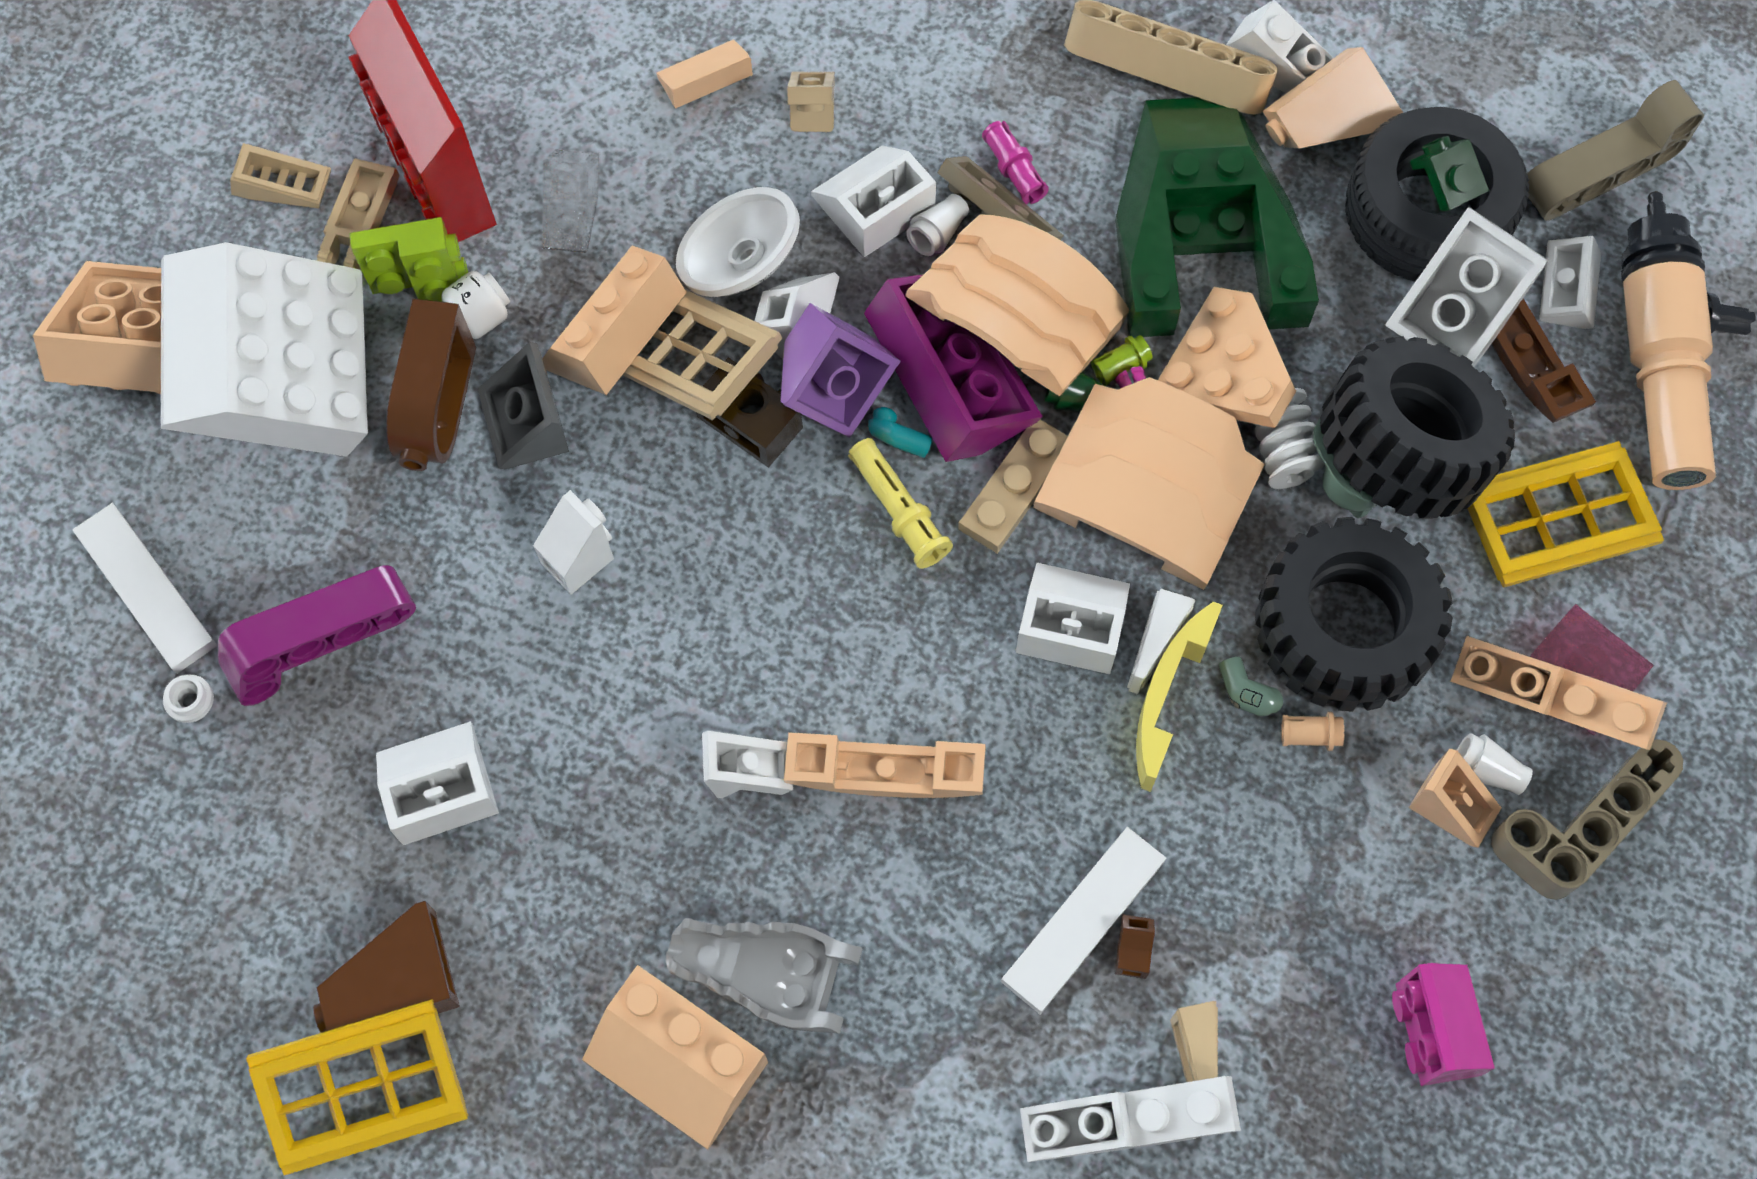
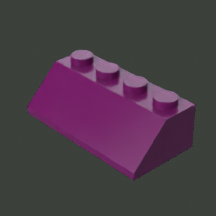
(954, 378)

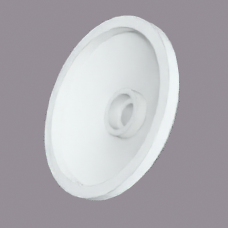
(738, 242)

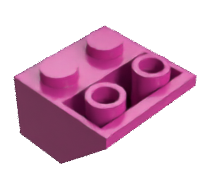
(1442, 1024)

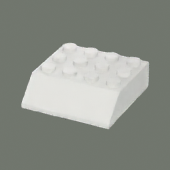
(263, 348)

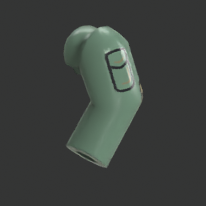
(1248, 694)

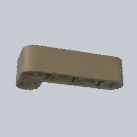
(1616, 155)
(1599, 814)

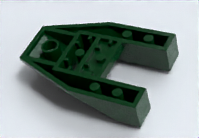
(1206, 189)

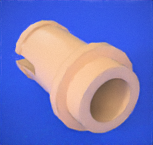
(1313, 731)

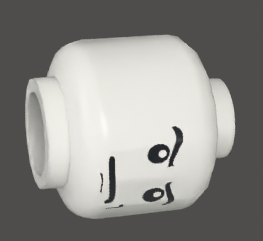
(480, 301)

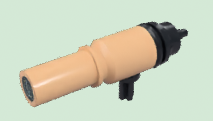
(1670, 339)

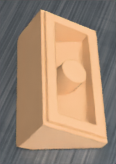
(705, 73)

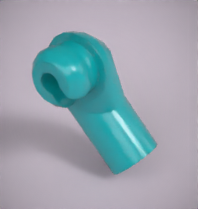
(901, 437)

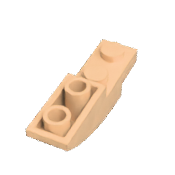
(1559, 692)

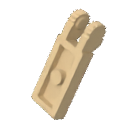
(357, 208)

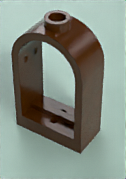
(429, 384)

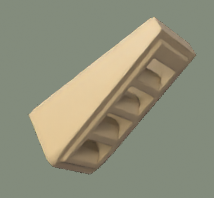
(268, 161)
(1197, 1040)

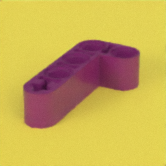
(309, 627)

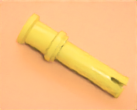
(910, 519)

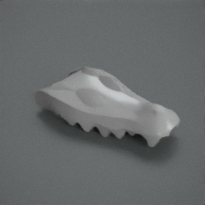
(769, 969)

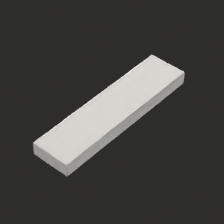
(144, 588)
(1083, 920)

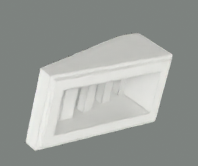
(1165, 620)

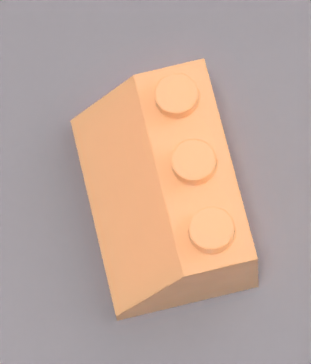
(616, 321)
(673, 1057)

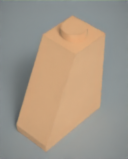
(1333, 103)

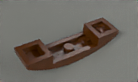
(1538, 369)

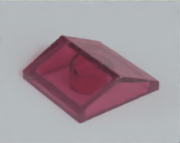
(1592, 650)

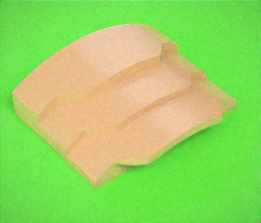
(1024, 298)
(1154, 475)

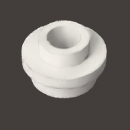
(182, 687)

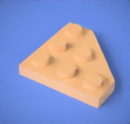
(1232, 360)

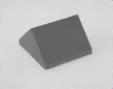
(522, 411)

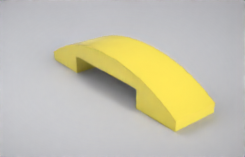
(1190, 644)

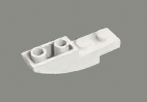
(1130, 1119)

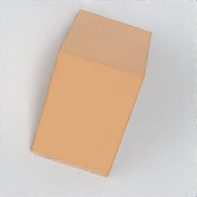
(1456, 800)

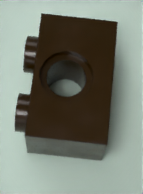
(761, 433)

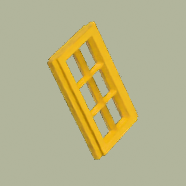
(1574, 553)
(341, 1042)

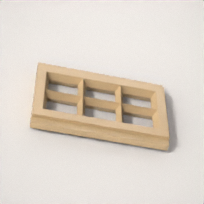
(728, 325)

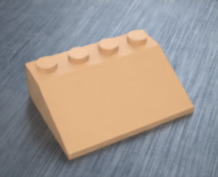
(105, 329)

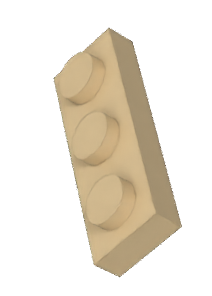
(1013, 487)

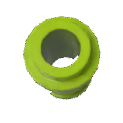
(1131, 354)

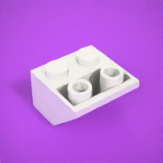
(877, 197)
(1073, 618)
(434, 784)

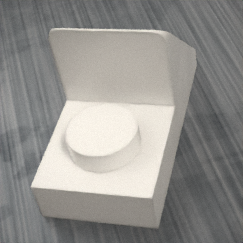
(743, 764)

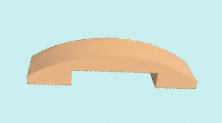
(885, 769)

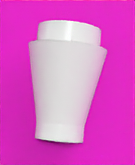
(935, 227)
(1494, 764)

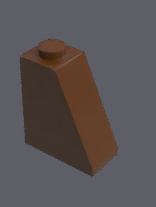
(390, 973)

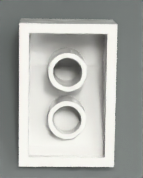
(1468, 288)

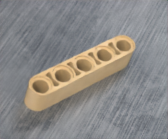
(1170, 56)

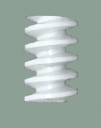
(1287, 449)

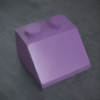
(833, 370)

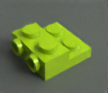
(408, 257)

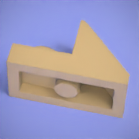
(811, 101)

